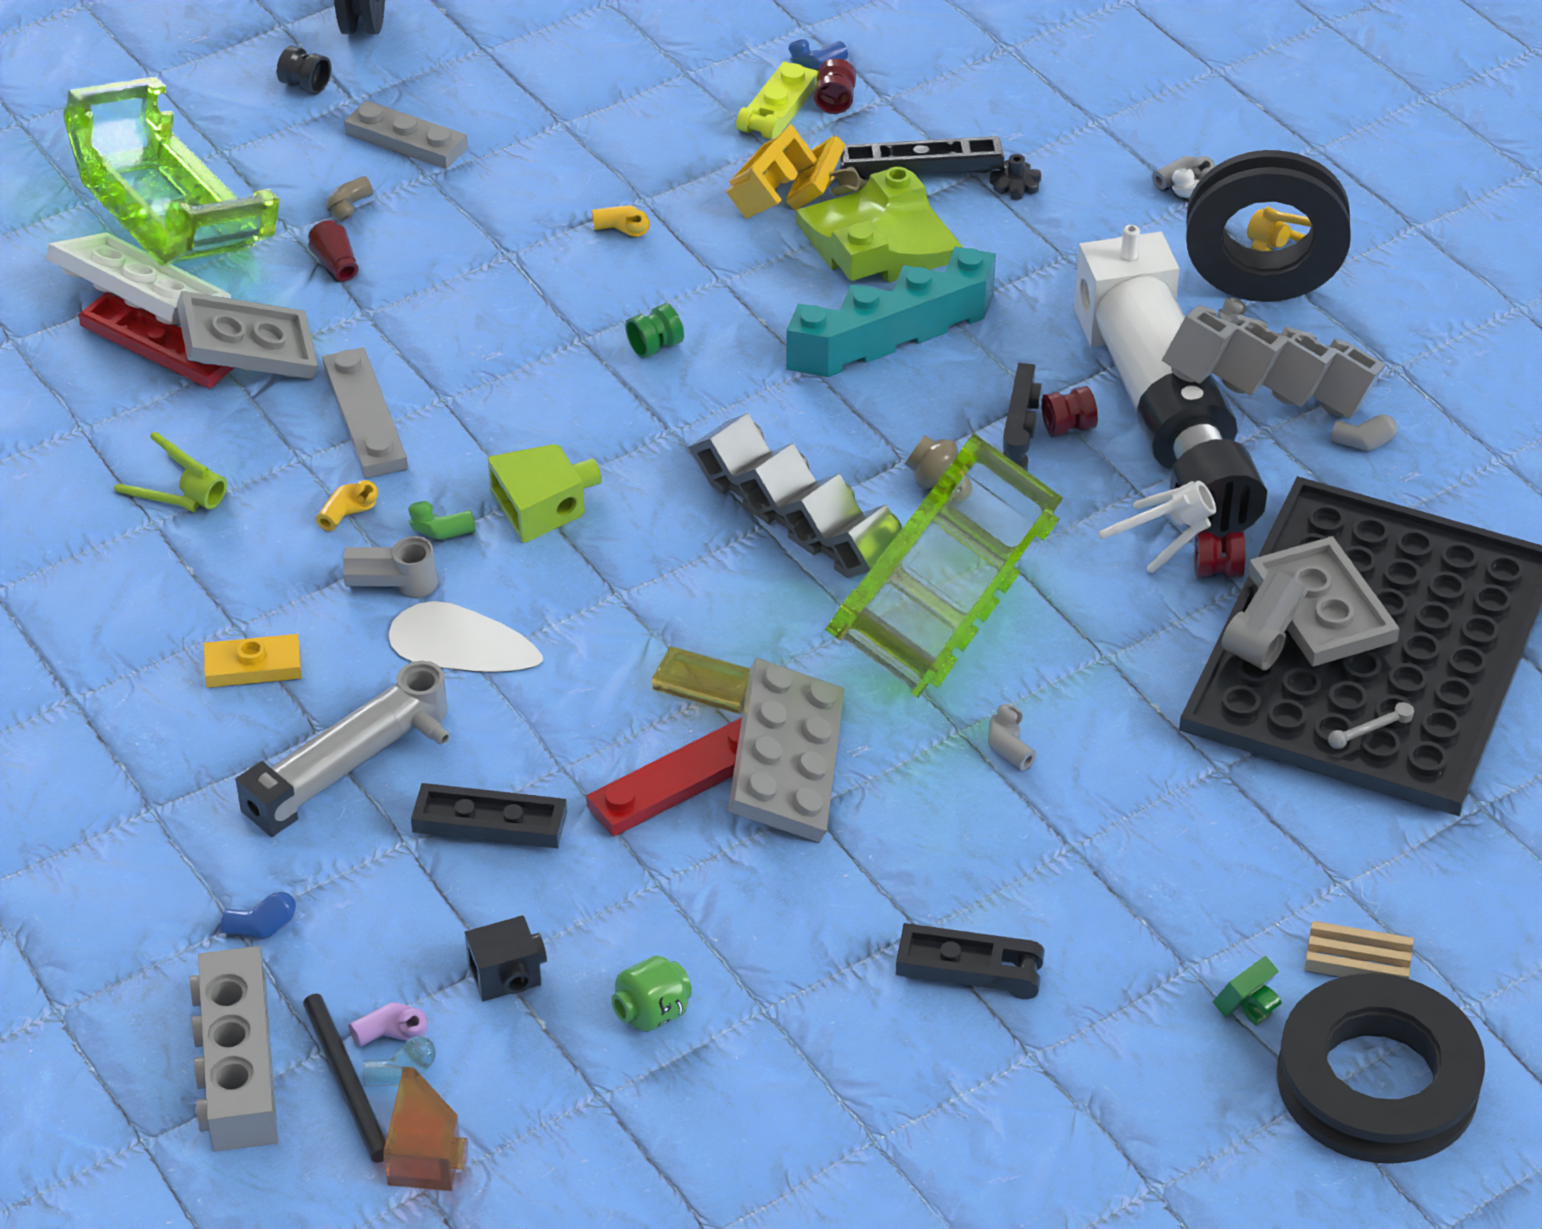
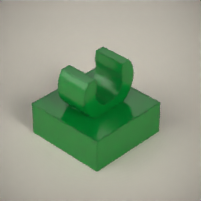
(1250, 992)

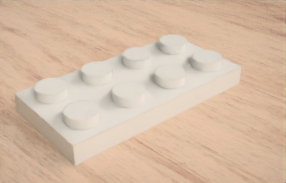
(129, 273)

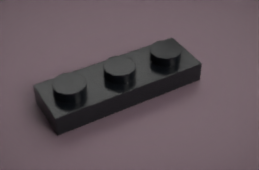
(489, 815)

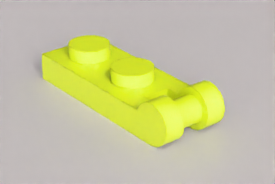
(778, 100)

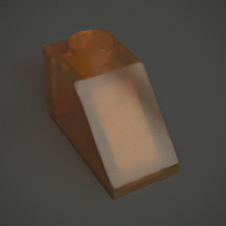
(423, 1137)

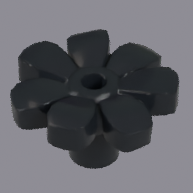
(1016, 178)

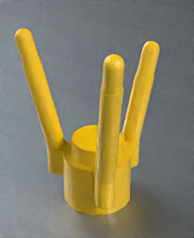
(1270, 230)

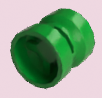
(654, 330)

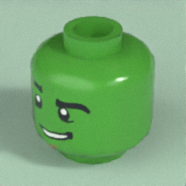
(651, 993)

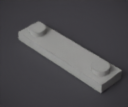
(364, 412)

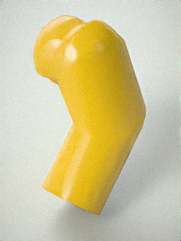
(624, 218)
(346, 501)

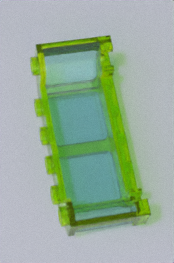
(155, 180)

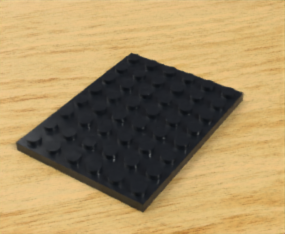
(1464, 624)

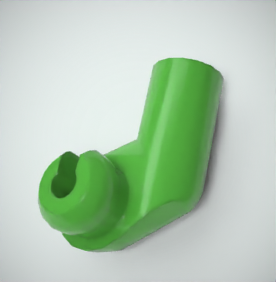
(439, 527)

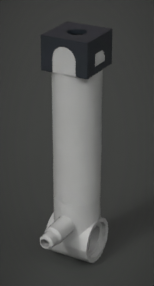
(274, 793)

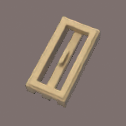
(1359, 947)

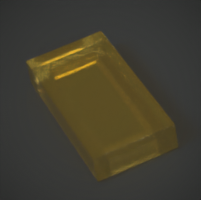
(702, 679)

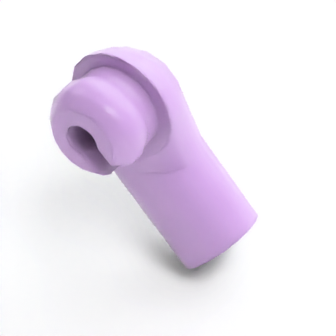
(391, 1020)

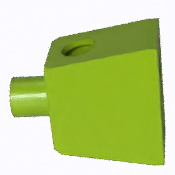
(540, 488)

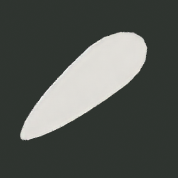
(460, 639)

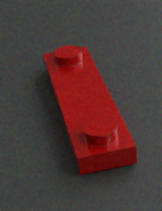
(148, 337)
(666, 780)

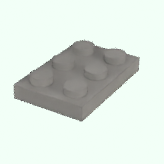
(246, 335)
(1340, 608)

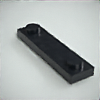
(925, 156)

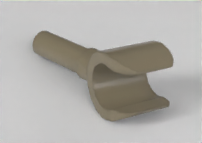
(848, 181)

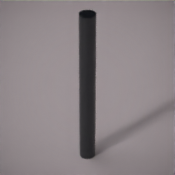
(346, 1076)

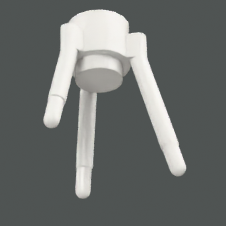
(1187, 505)

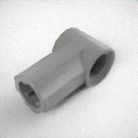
(406, 565)
(1259, 631)

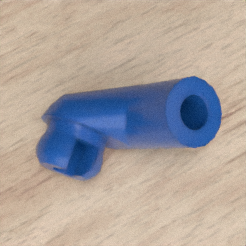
(813, 59)
(263, 919)

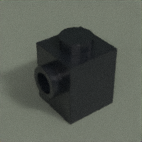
(504, 957)

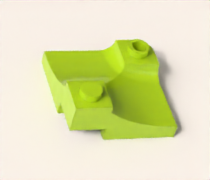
(879, 228)

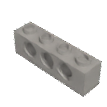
(235, 1049)

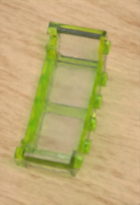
(947, 566)

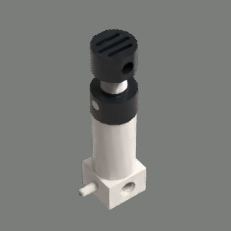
(1132, 307)

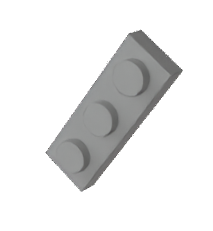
(406, 134)

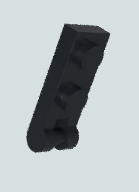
(1020, 420)
(970, 959)

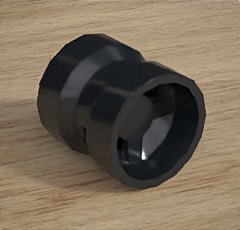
(308, 71)

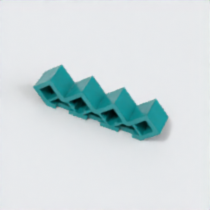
(880, 319)

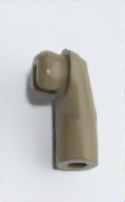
(341, 198)

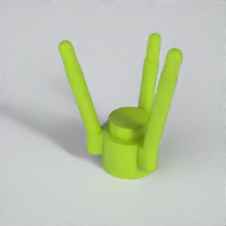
(197, 482)

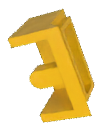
(772, 164)

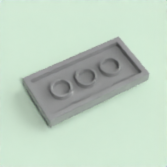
(787, 750)

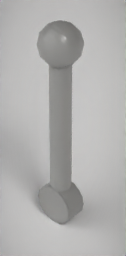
(1402, 713)

